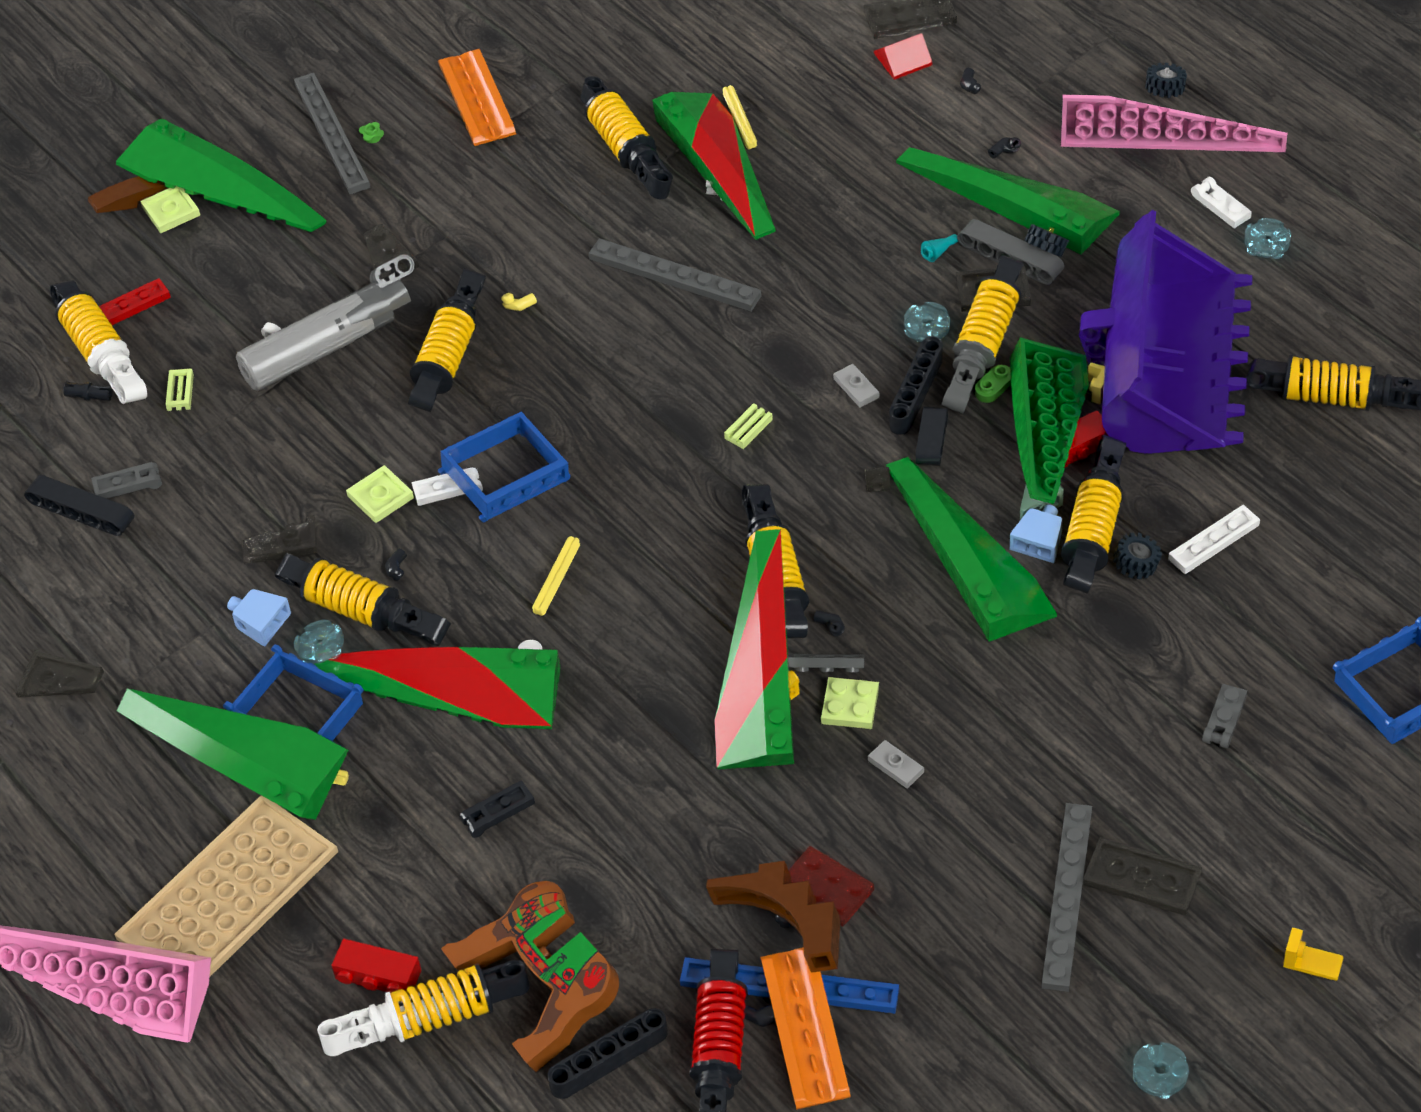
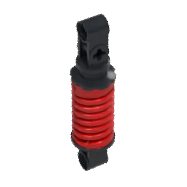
(718, 1032)

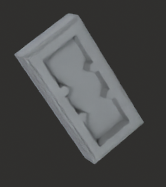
(856, 385)
(896, 764)

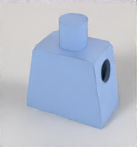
(1038, 534)
(259, 614)

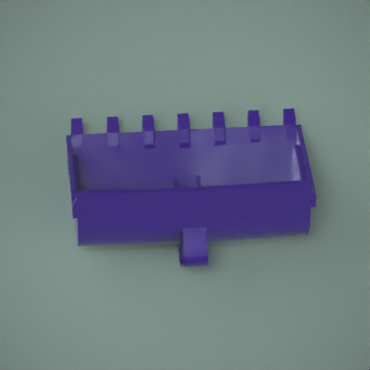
(1168, 344)

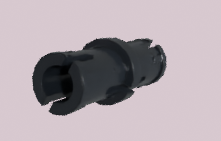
(87, 391)

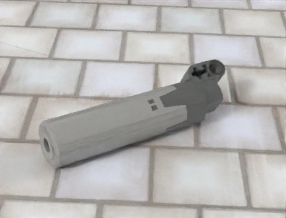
(326, 328)

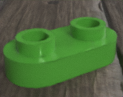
(997, 380)

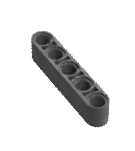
(994, 243)

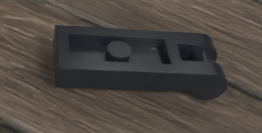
(497, 808)

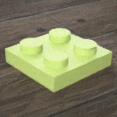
(170, 208)
(380, 494)
(850, 703)

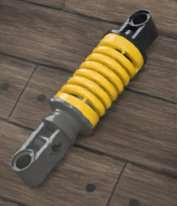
(983, 331)

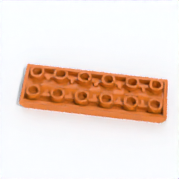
(477, 97)
(805, 1030)

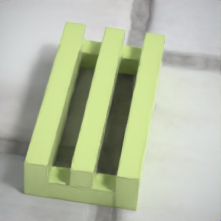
(188, 391)
(744, 424)

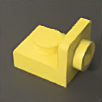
(1096, 377)

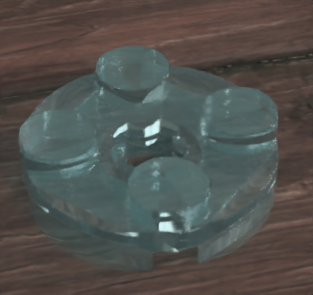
(1258, 245)
(931, 311)
(329, 648)
(1160, 1084)

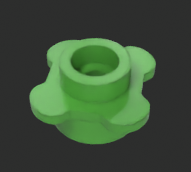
(371, 132)

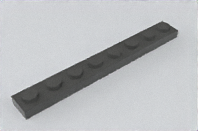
(332, 133)
(675, 274)
(1067, 897)

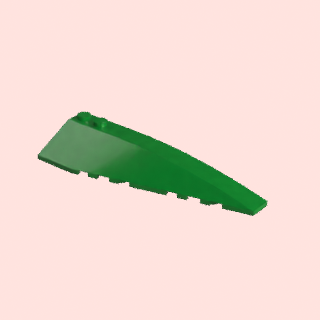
(189, 162)
(1017, 198)
(1047, 403)
(987, 576)
(265, 755)

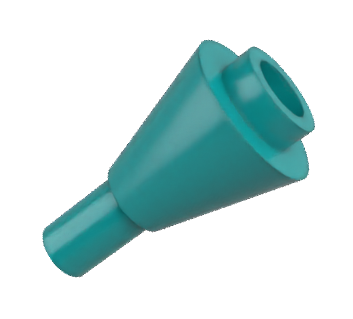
(933, 249)

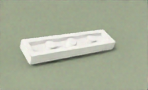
(1214, 539)

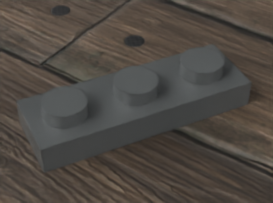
(826, 662)

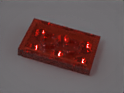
(832, 882)

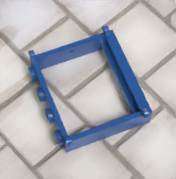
(517, 491)
(309, 672)
(1391, 728)

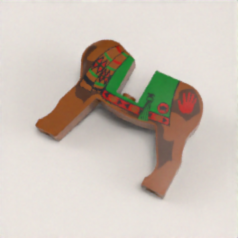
(577, 973)

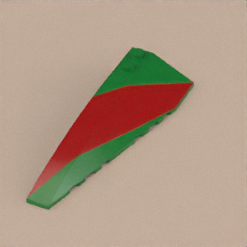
(714, 147)
(484, 683)
(755, 698)

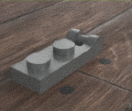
(127, 480)
(1225, 715)

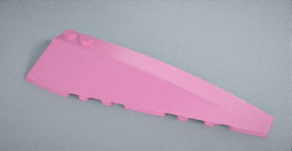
(1133, 124)
(133, 984)

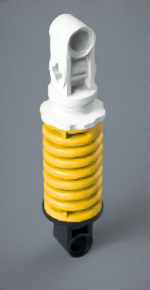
(97, 340)
(427, 1005)

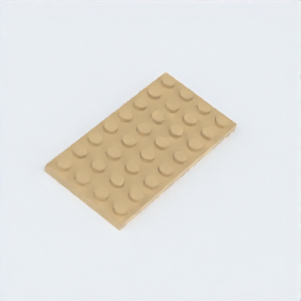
(232, 885)

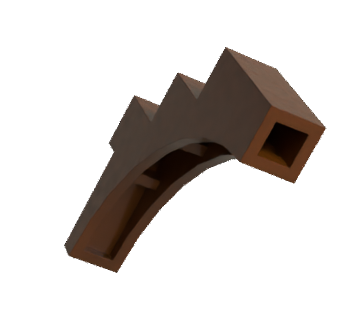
(795, 902)

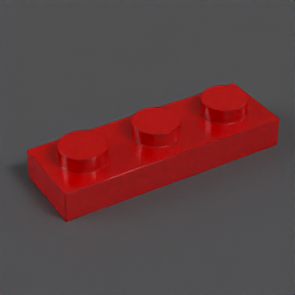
(135, 301)

